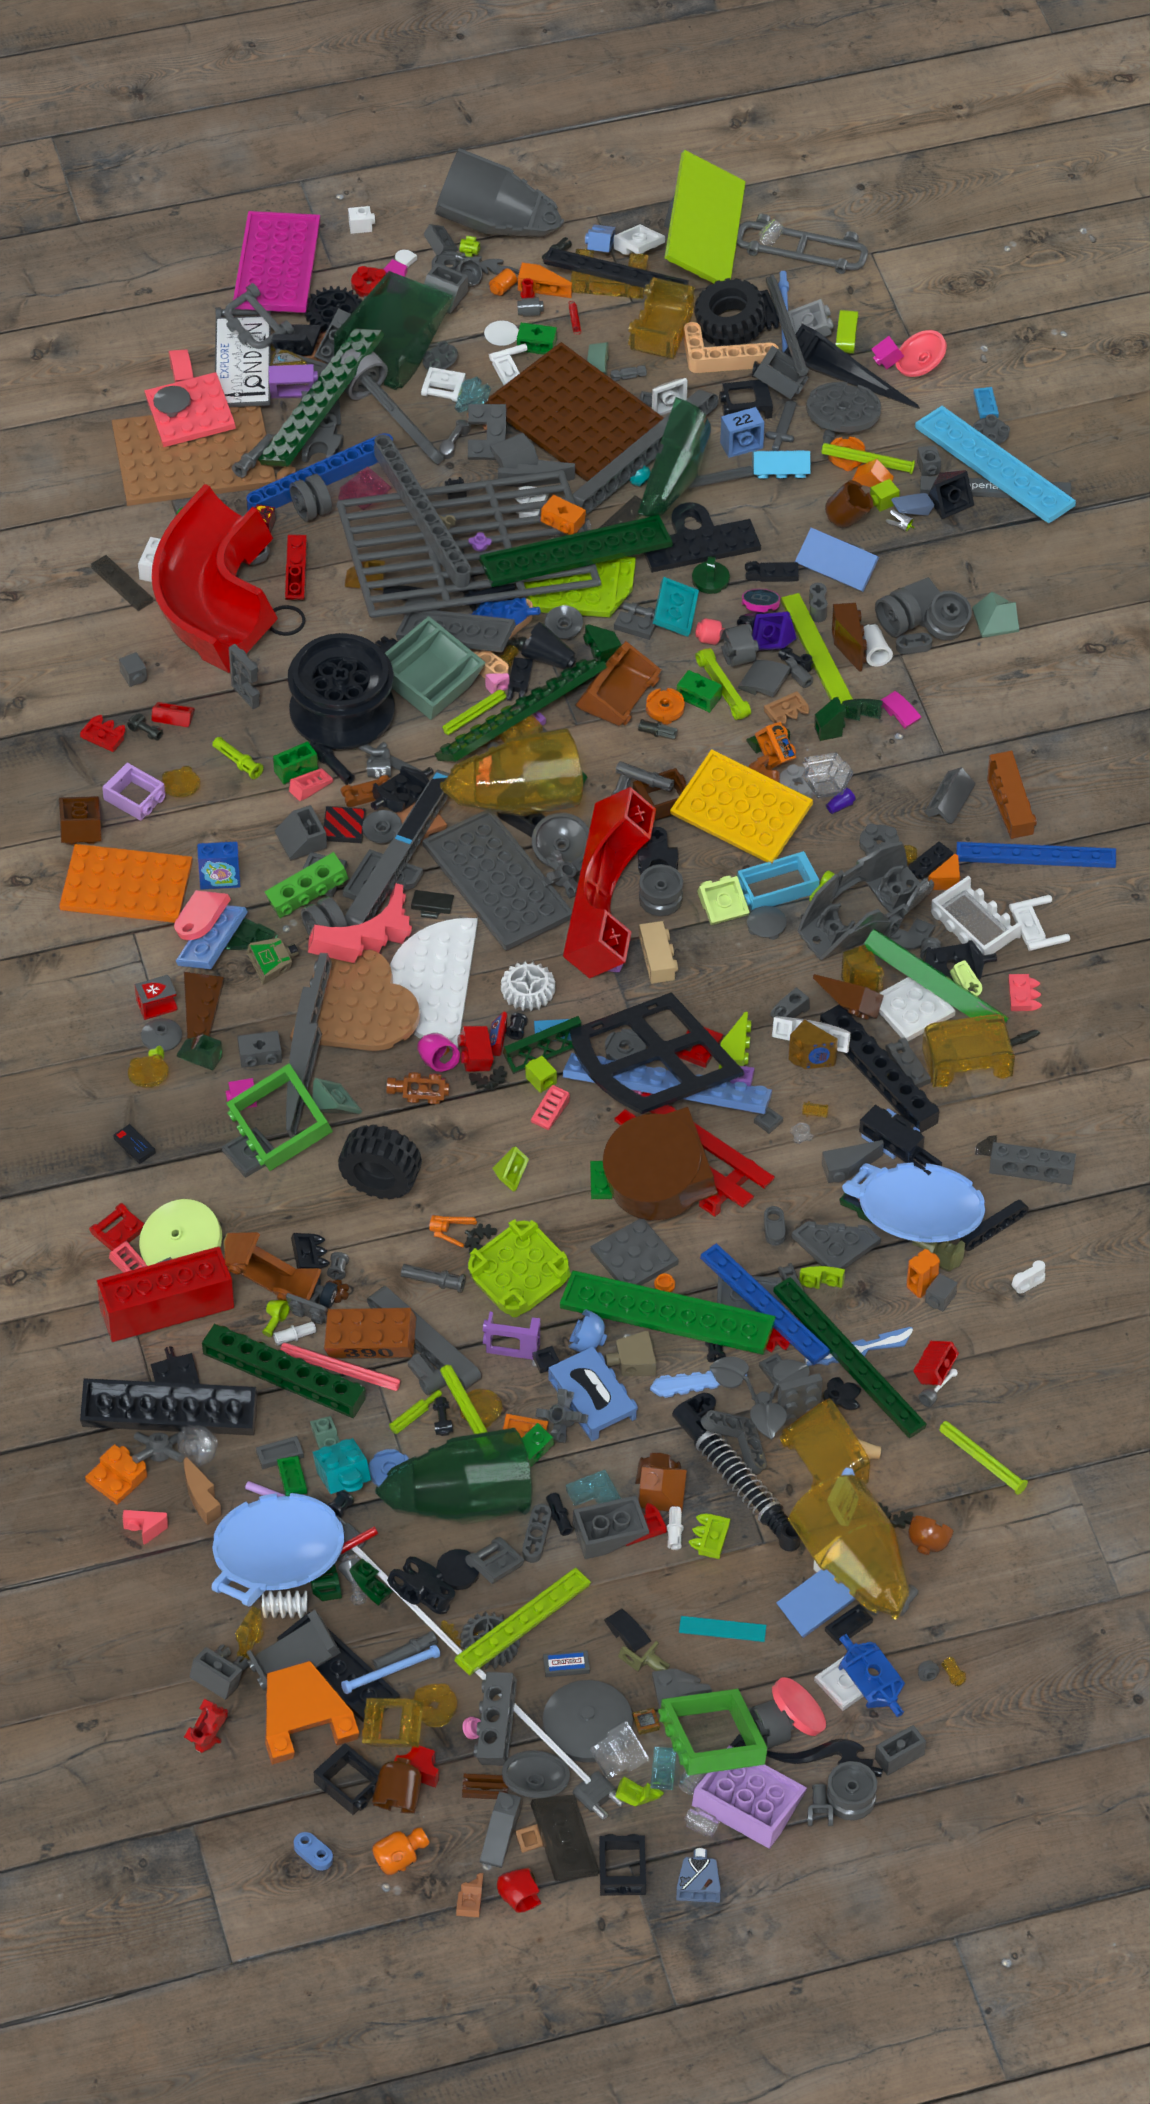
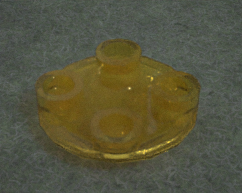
(181, 782)
(148, 1071)
(486, 1405)

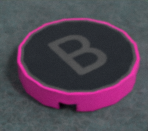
(761, 600)

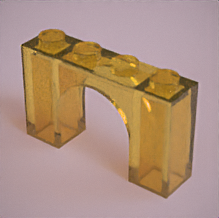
(600, 286)

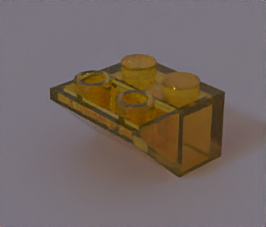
(861, 969)

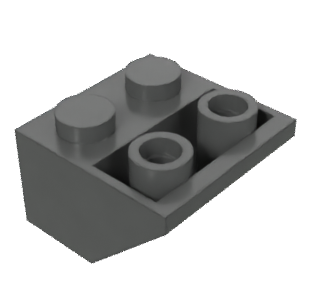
(448, 281)
(301, 833)

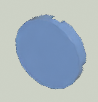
(383, 1462)

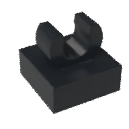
(462, 494)
(545, 1358)

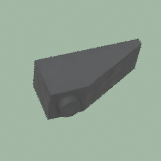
(845, 1162)
(501, 1829)

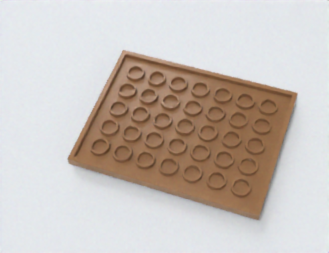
(180, 470)

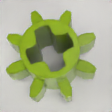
(469, 246)

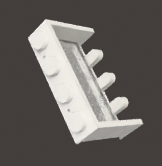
(973, 919)

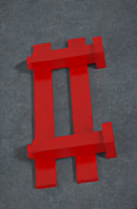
(727, 1186)

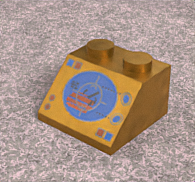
(812, 1047)

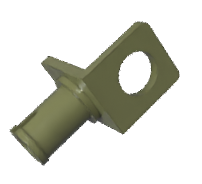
(649, 1659)

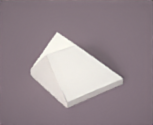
(664, 395)

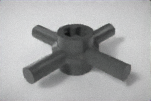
(157, 1447)

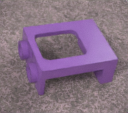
(528, 1338)

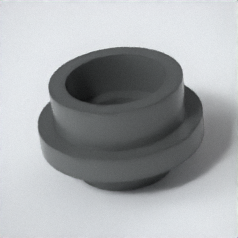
(928, 1670)

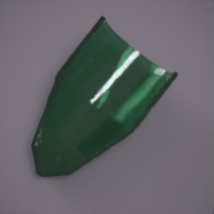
(680, 459)
(464, 1480)

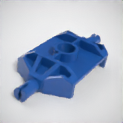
(511, 609)
(880, 1689)

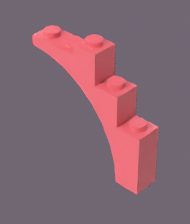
(350, 941)

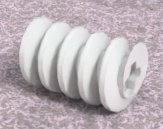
(284, 1604)

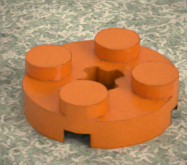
(853, 443)
(665, 714)

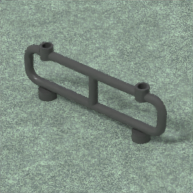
(841, 265)

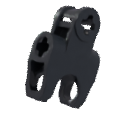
(657, 851)
(423, 1587)

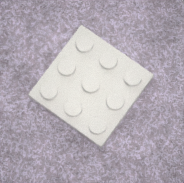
(912, 1007)

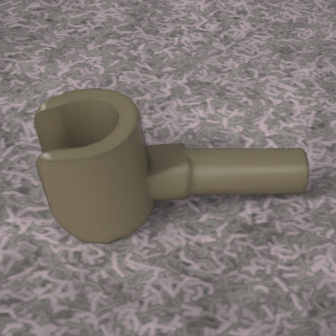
(448, 520)

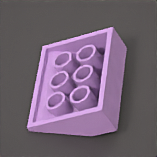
(750, 1800)

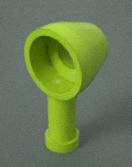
(278, 1311)

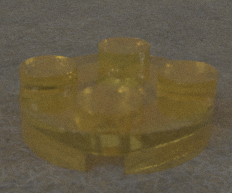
(447, 1704)

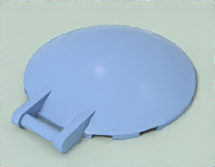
(918, 1204)
(275, 1545)

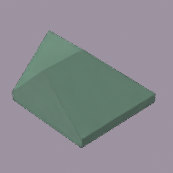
(995, 616)
(333, 1098)

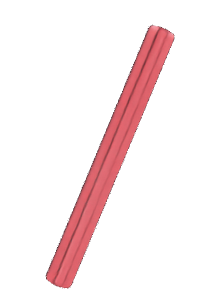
(341, 1367)

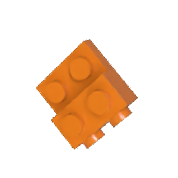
(117, 1474)

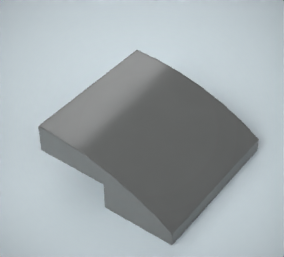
(764, 677)

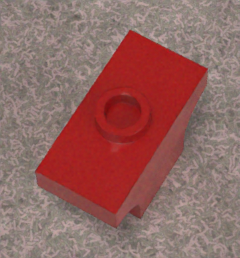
(424, 1760)

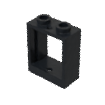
(333, 1765)
(622, 1884)

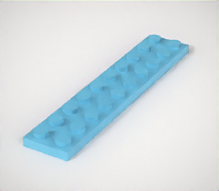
(995, 464)

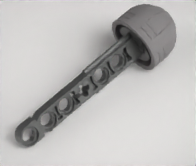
(367, 381)

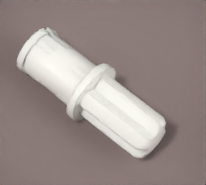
(294, 1333)
(674, 1528)

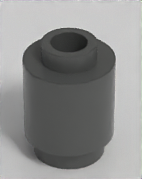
(530, 306)

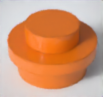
(664, 1282)

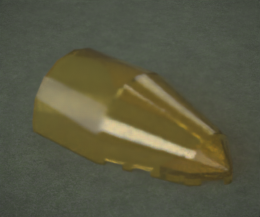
(520, 776)
(853, 1542)

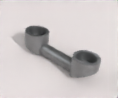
(447, 446)

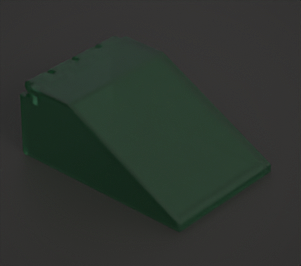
(408, 318)

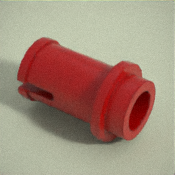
(527, 288)

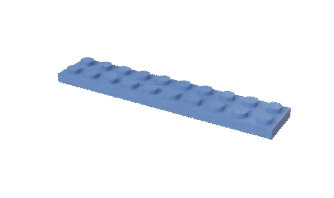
(657, 1079)

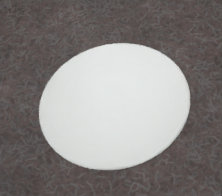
(501, 333)

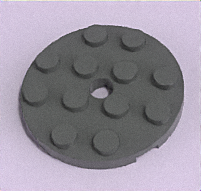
(843, 407)

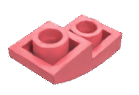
(180, 365)

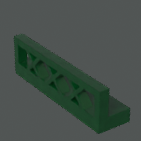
(539, 1039)

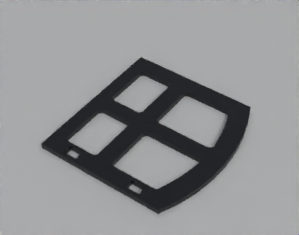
(658, 1050)

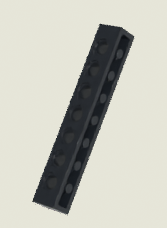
(883, 1072)

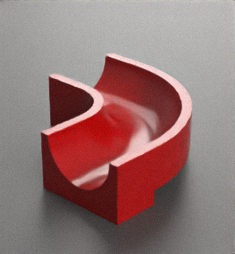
(198, 578)

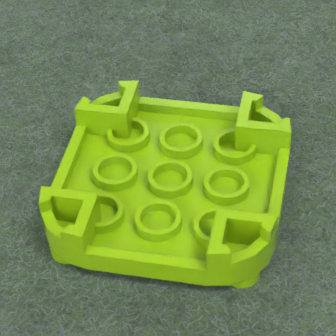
(519, 1268)

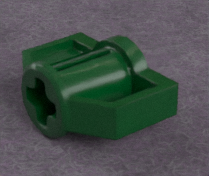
(326, 1583)

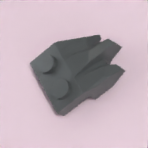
(677, 1683)

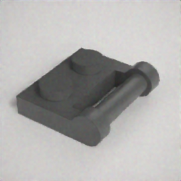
(499, 1564)

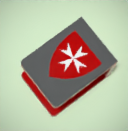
(155, 997)

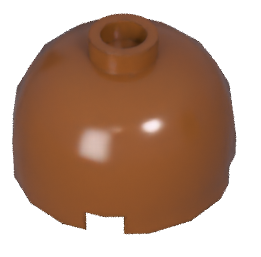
(929, 1535)

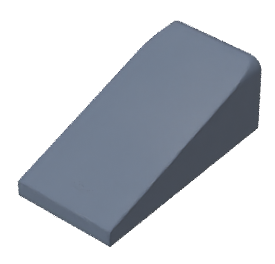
(914, 504)

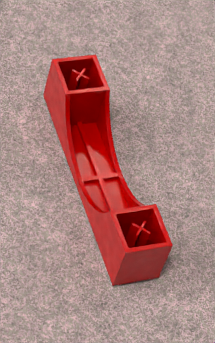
(616, 833)

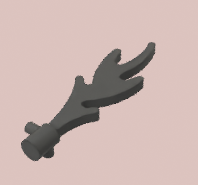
(491, 264)

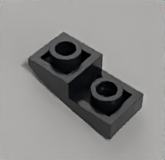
(628, 1629)

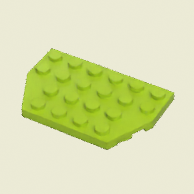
(599, 601)

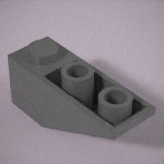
(326, 348)

